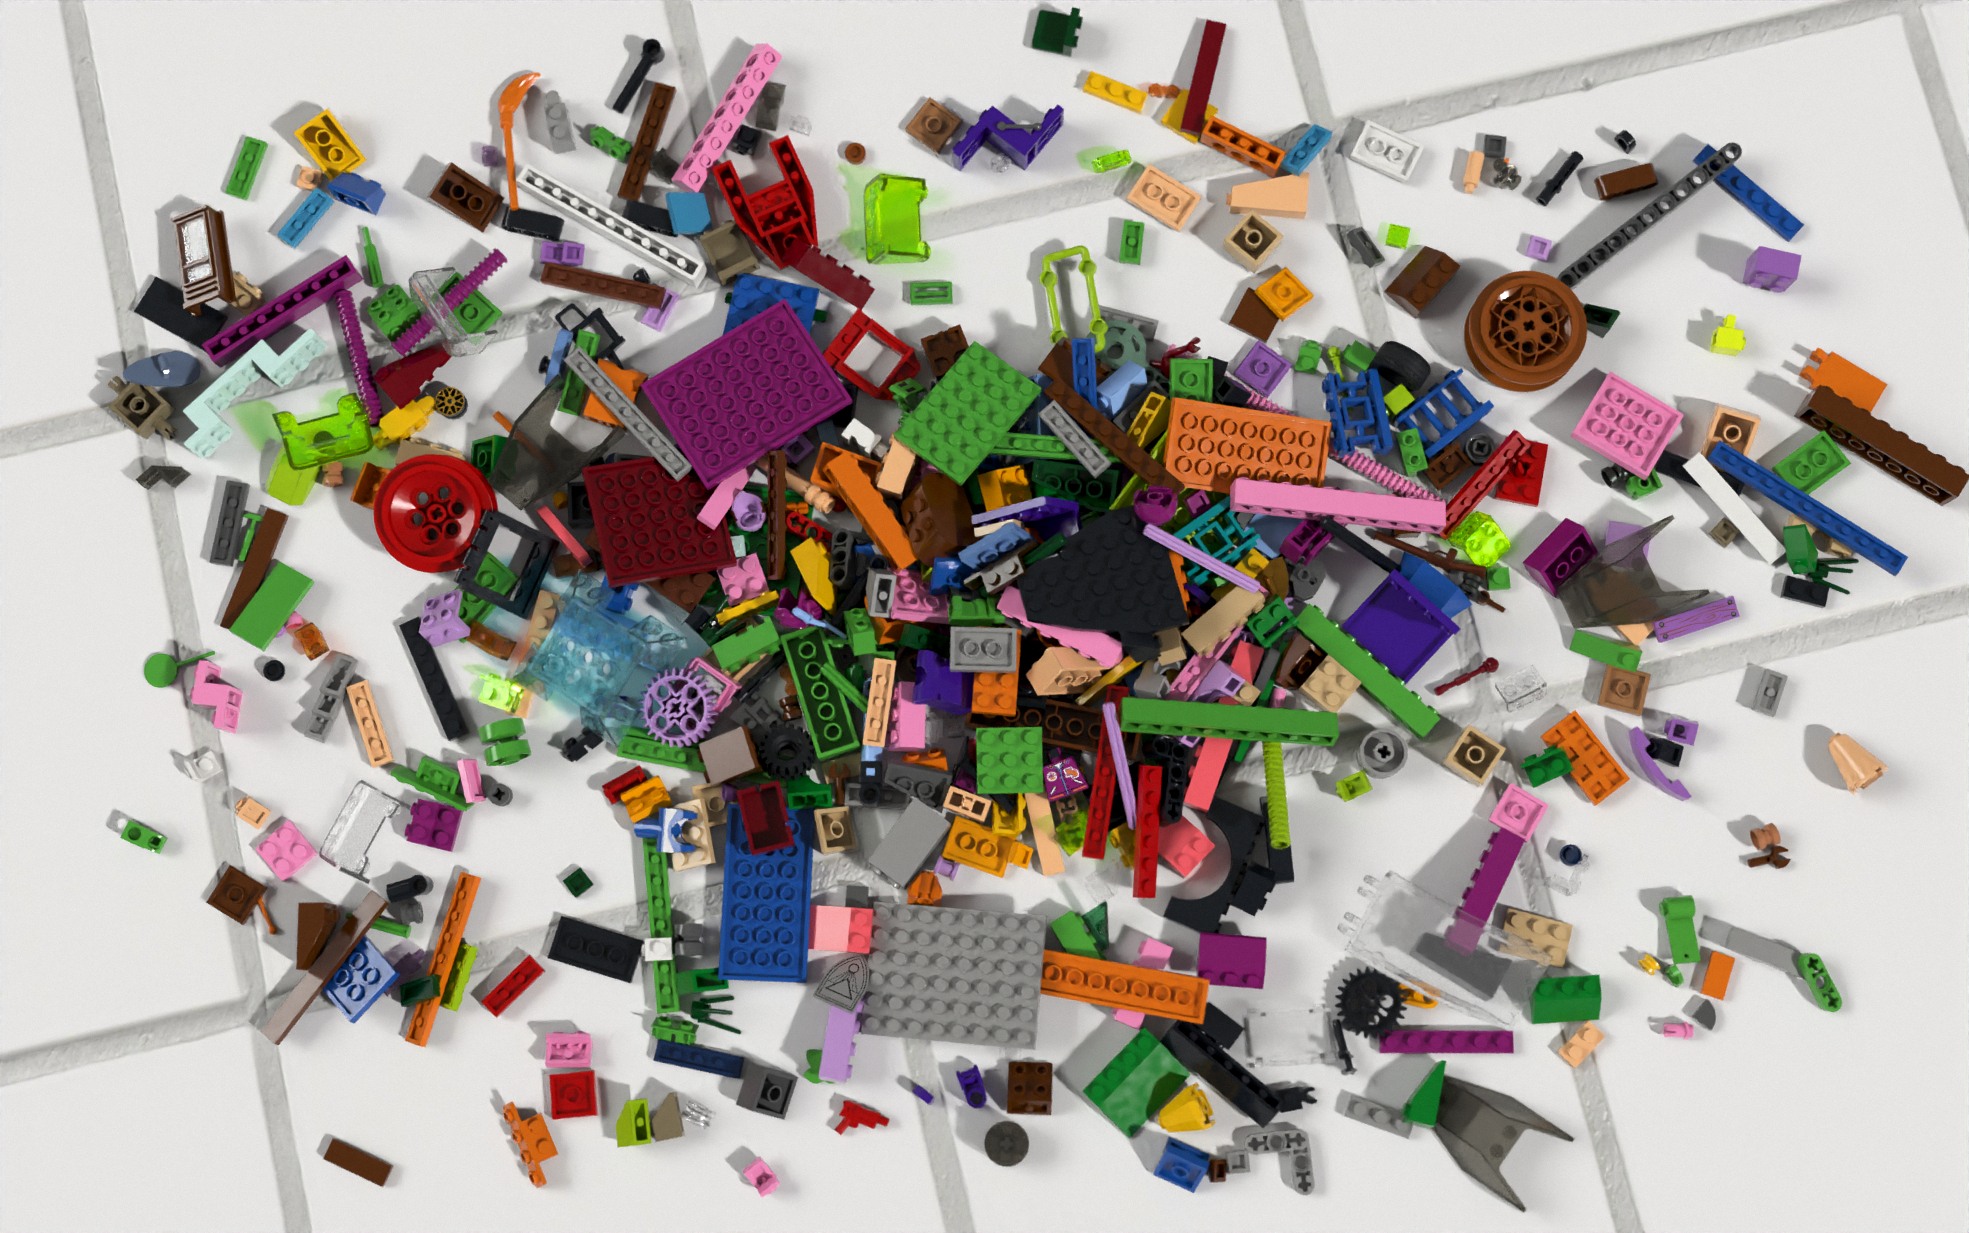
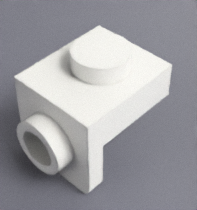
(657, 949)

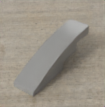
(331, 698)
(1764, 951)

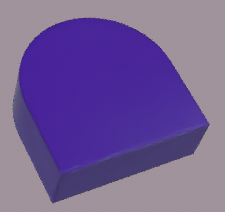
(924, 1094)

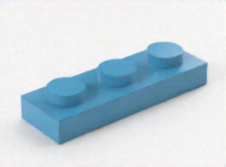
(1306, 150)
(305, 218)

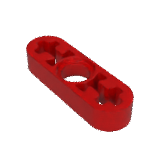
(800, 520)

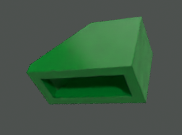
(1800, 549)
(700, 981)

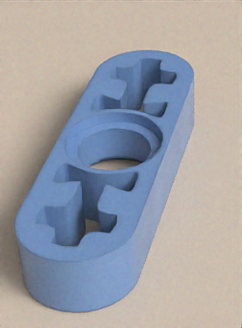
(559, 353)

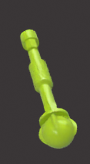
(1334, 356)

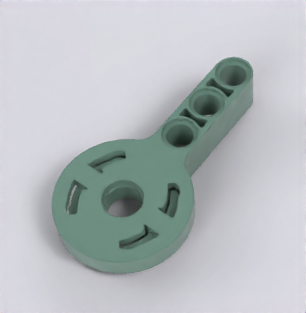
(1131, 351)

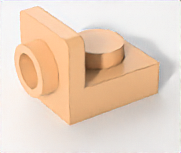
(251, 811)

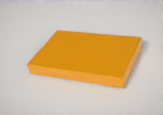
(977, 847)

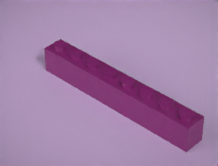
(282, 311)

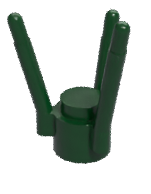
(1823, 569)
(713, 635)
(702, 1010)

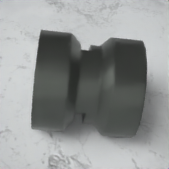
(1614, 474)

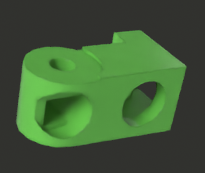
(143, 837)

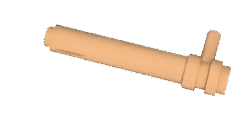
(811, 493)

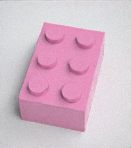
(905, 720)

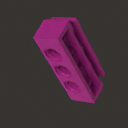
(1304, 535)

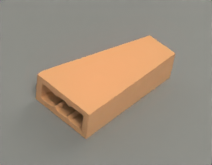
(1272, 197)

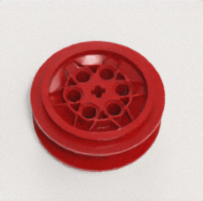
(399, 502)

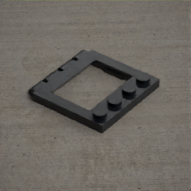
(531, 575)

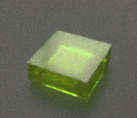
(1397, 236)

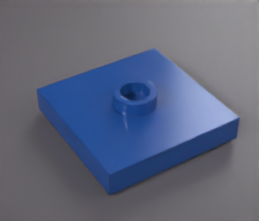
(949, 573)

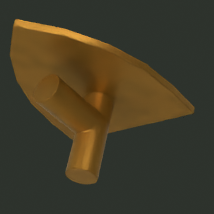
(1275, 578)

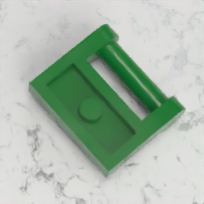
(1267, 617)

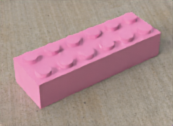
(1101, 646)

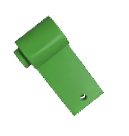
(1680, 928)

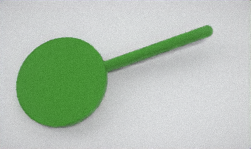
(162, 669)

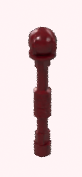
(1490, 665)

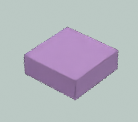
(1538, 248)

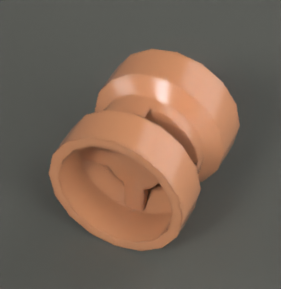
(332, 474)
(1765, 836)

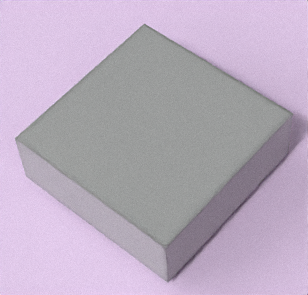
(1237, 1161)

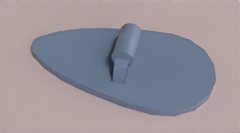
(164, 370)

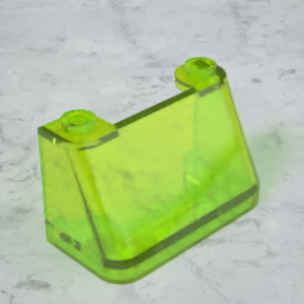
(894, 220)
(326, 437)

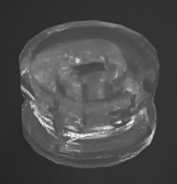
(697, 1117)

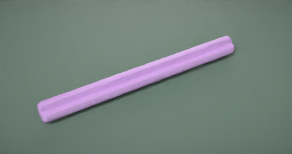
(1201, 558)
(1120, 763)

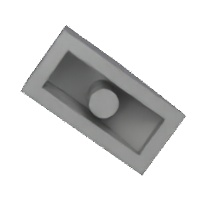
(880, 592)

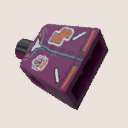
(1063, 776)

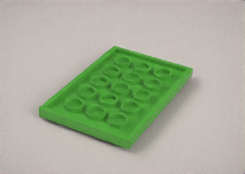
(967, 413)

